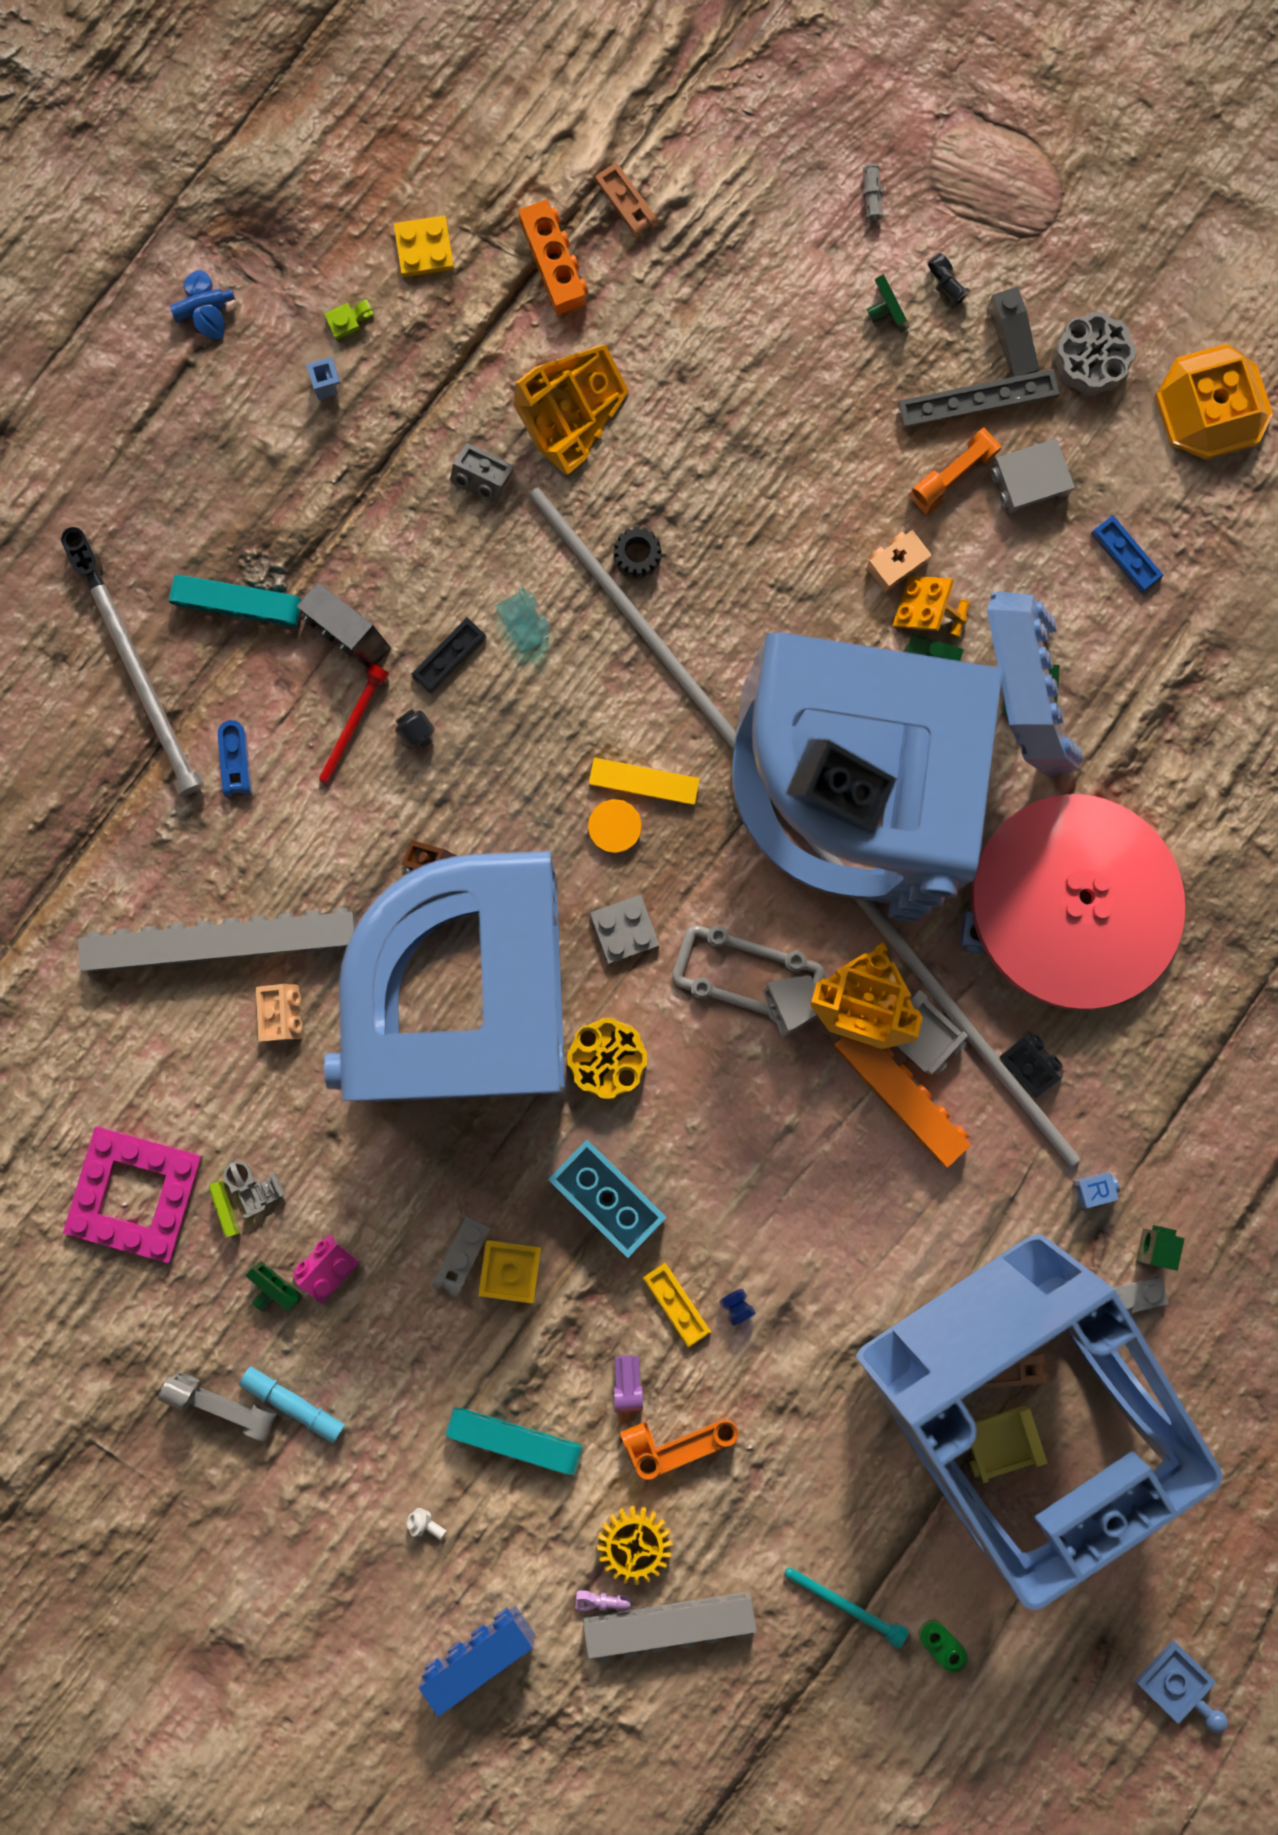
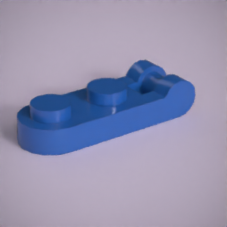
(234, 758)

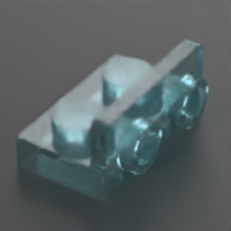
(523, 620)

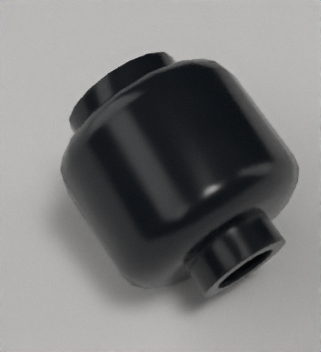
(414, 729)

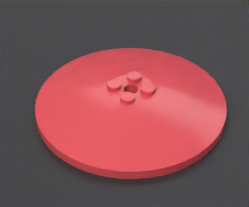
(1032, 909)

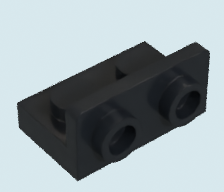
(1033, 1064)

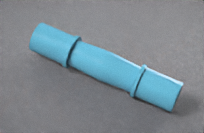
(291, 1404)

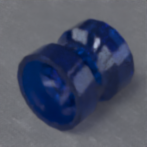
(738, 1309)

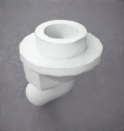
(420, 1521)

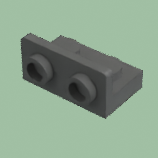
(481, 472)

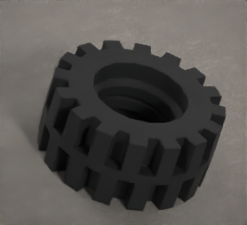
(637, 536)

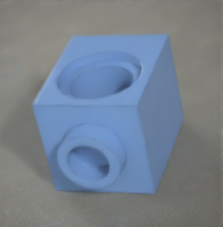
(966, 940)

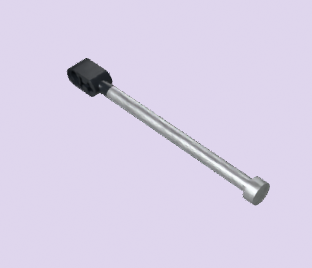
(187, 781)

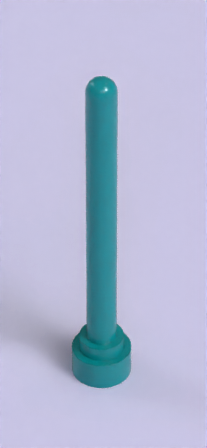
(893, 1633)

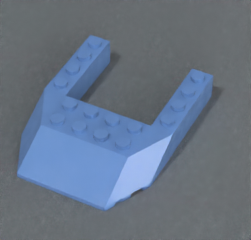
(1018, 632)

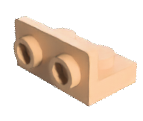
(278, 1012)

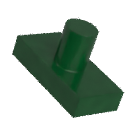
(887, 306)
(932, 648)
(272, 1288)

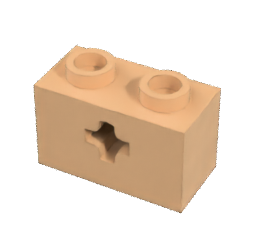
(891, 573)

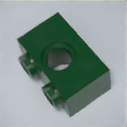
(1160, 1247)

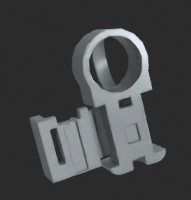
(254, 1194)

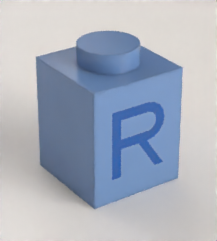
(1097, 1189)

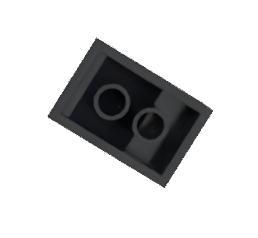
(841, 784)

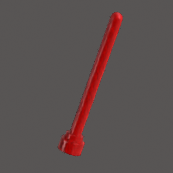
(375, 678)

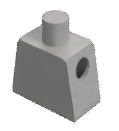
(790, 1003)

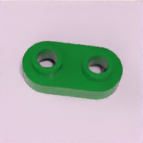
(943, 1647)

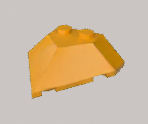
(868, 1002)

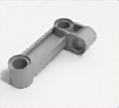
(183, 1390)

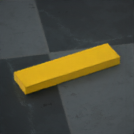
(644, 781)

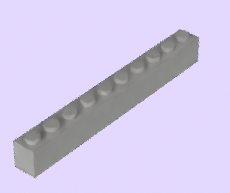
(216, 942)

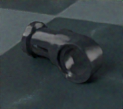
(948, 284)

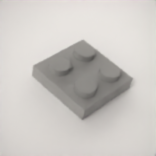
(624, 929)

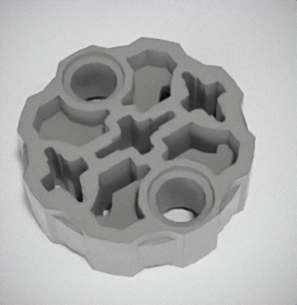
(1068, 348)

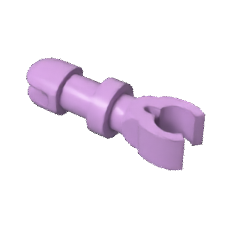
(586, 1600)

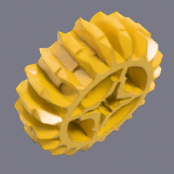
(646, 1549)

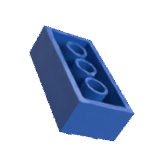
(476, 1660)

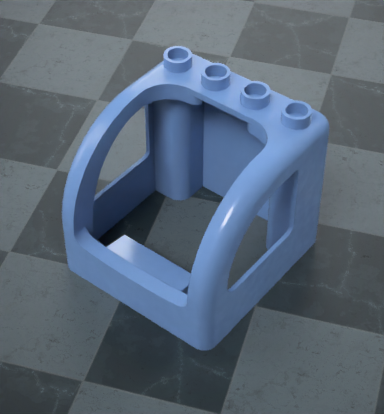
(897, 710)
(522, 1025)
(985, 1328)

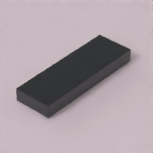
(449, 655)

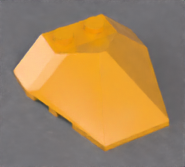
(569, 404)

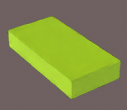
(224, 1209)

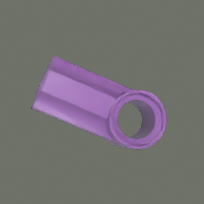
(628, 1389)

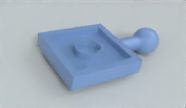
(1179, 1686)

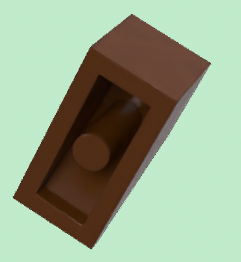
(421, 854)

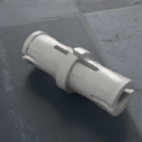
(872, 192)

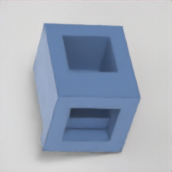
(324, 378)

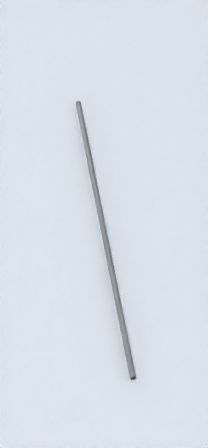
(867, 906)

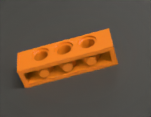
(533, 221)

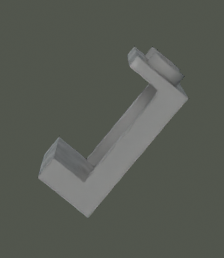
(1031, 475)
(936, 1038)

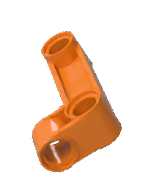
(932, 488)
(676, 1452)

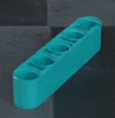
(234, 600)
(514, 1440)

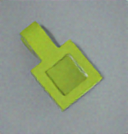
(345, 320)

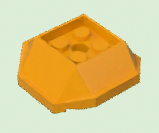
(1193, 416)

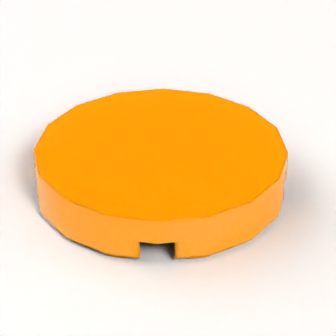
(614, 826)

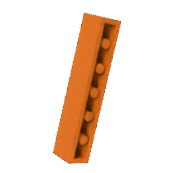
(905, 1099)

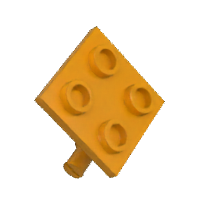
(926, 603)

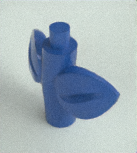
(203, 305)

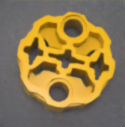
(581, 1053)

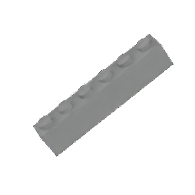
(669, 1625)

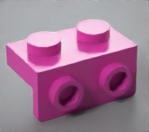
(325, 1269)

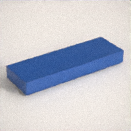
(1127, 554)

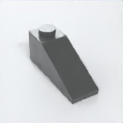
(1014, 331)

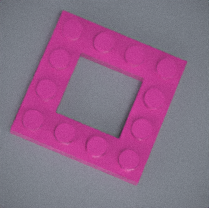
(103, 1151)

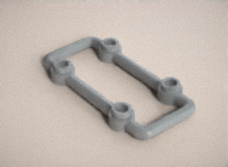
(718, 938)

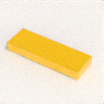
(676, 1304)

